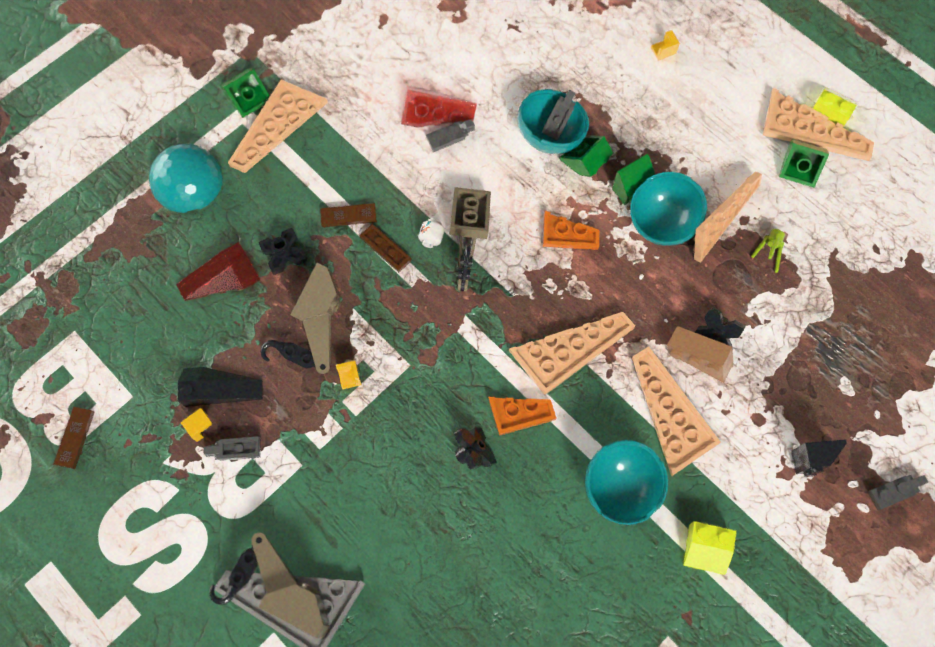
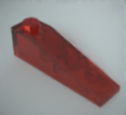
(428, 107)
(222, 273)

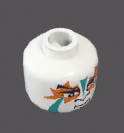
(431, 233)

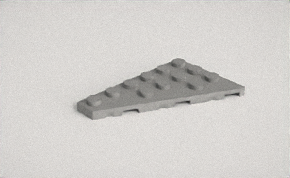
(336, 595)

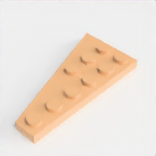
(281, 116)
(794, 121)
(716, 224)
(566, 352)
(677, 422)

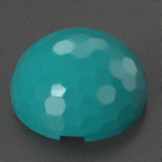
(535, 113)
(185, 178)
(668, 208)
(626, 482)

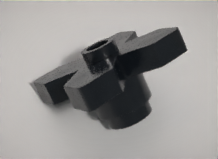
(282, 250)
(719, 327)
(473, 449)

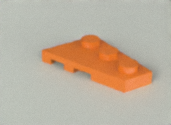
(567, 234)
(519, 414)

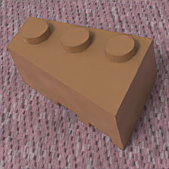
(702, 353)

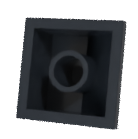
(816, 456)

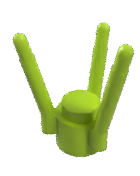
(774, 241)

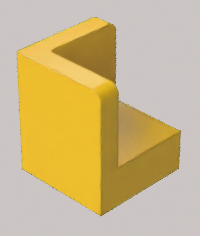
(666, 47)
(349, 374)
(196, 424)

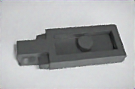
(559, 116)
(450, 135)
(235, 449)
(896, 491)

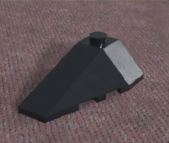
(211, 386)

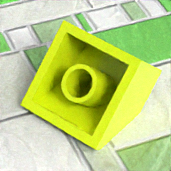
(835, 106)
(709, 547)

